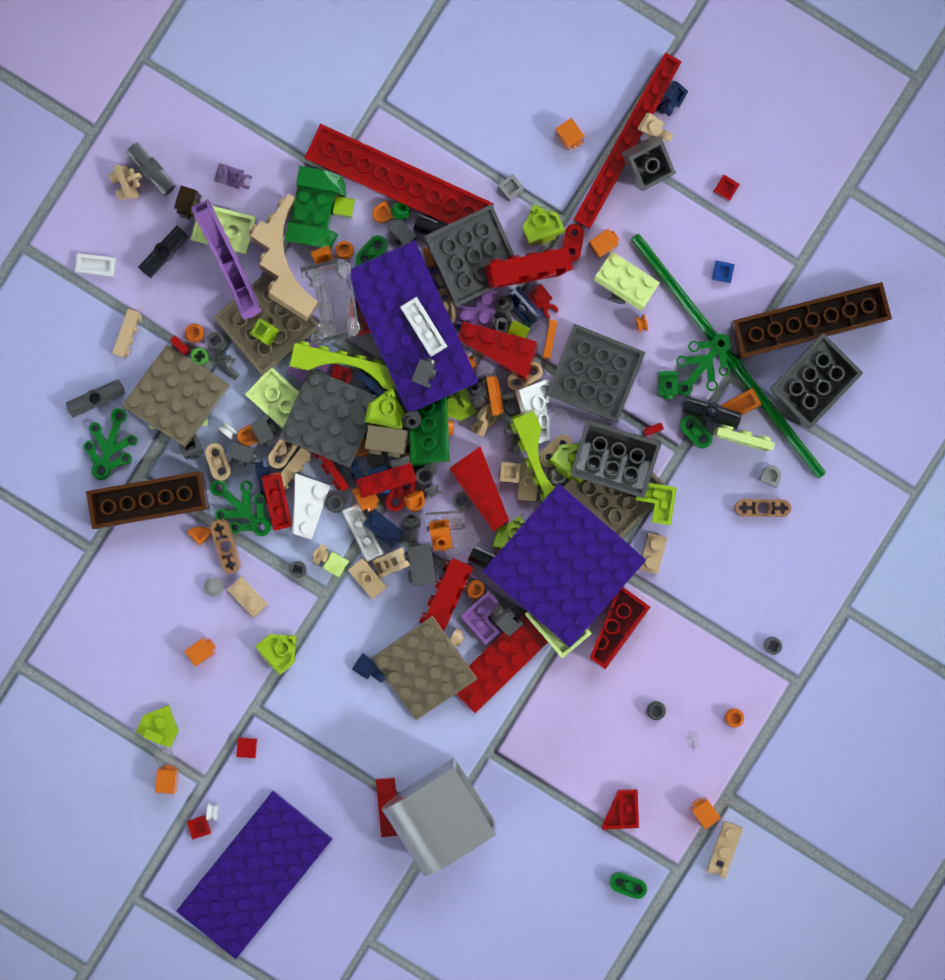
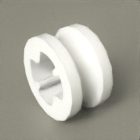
(227, 430)
(212, 812)

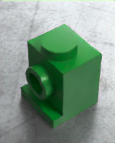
(662, 378)

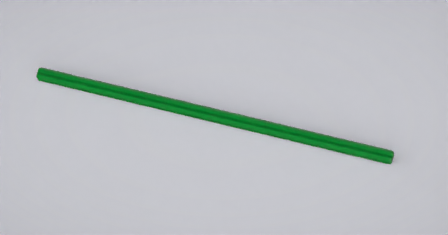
(732, 361)

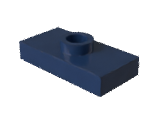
(371, 386)

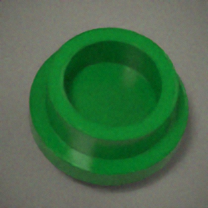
(400, 211)

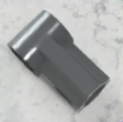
(430, 469)

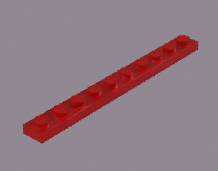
(628, 138)

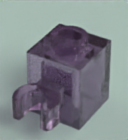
(231, 176)

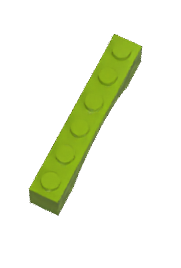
(308, 357)
(529, 430)

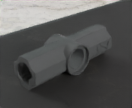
(150, 169)
(84, 402)

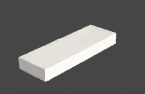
(423, 326)
(366, 539)

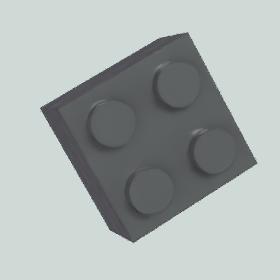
(648, 163)
(421, 565)

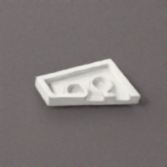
(535, 398)
(308, 503)

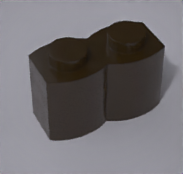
(185, 200)

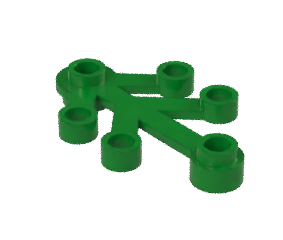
(706, 362)
(109, 447)
(243, 510)

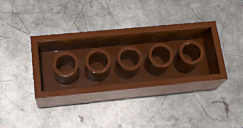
(147, 500)

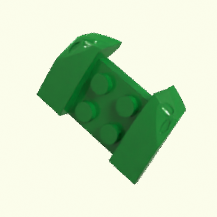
(314, 207)

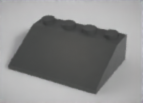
(815, 381)
(615, 458)

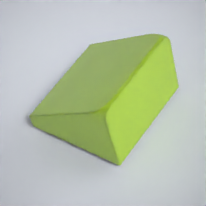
(344, 207)
(518, 329)
(264, 331)
(335, 564)

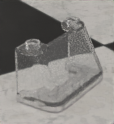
(335, 301)

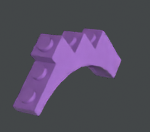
(227, 259)

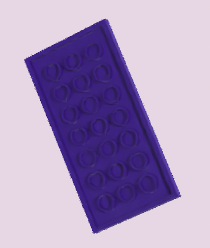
(381, 290)
(254, 874)

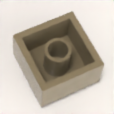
(386, 440)

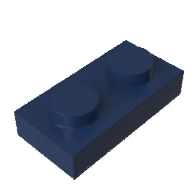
(524, 307)
(383, 528)

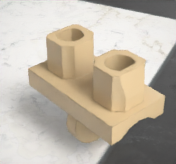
(128, 181)

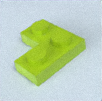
(663, 500)

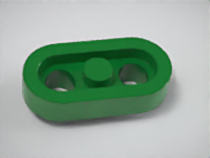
(370, 251)
(696, 431)
(627, 885)

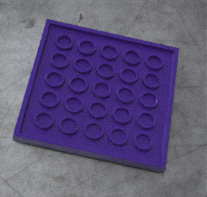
(564, 565)

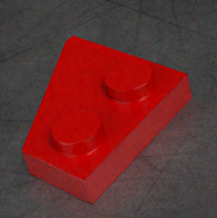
(623, 811)

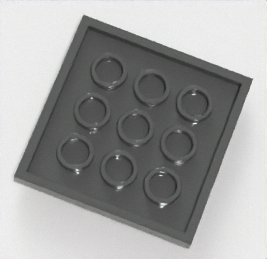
(465, 249)
(595, 373)
(328, 418)

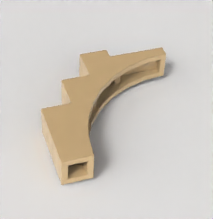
(285, 289)

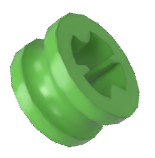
(196, 352)

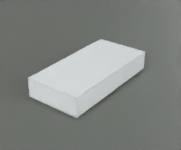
(95, 265)

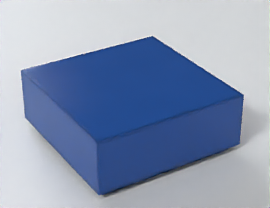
(723, 272)

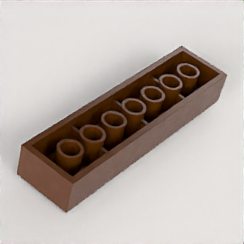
(810, 319)

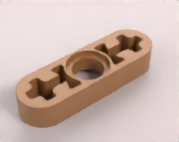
(748, 513)
(235, 557)

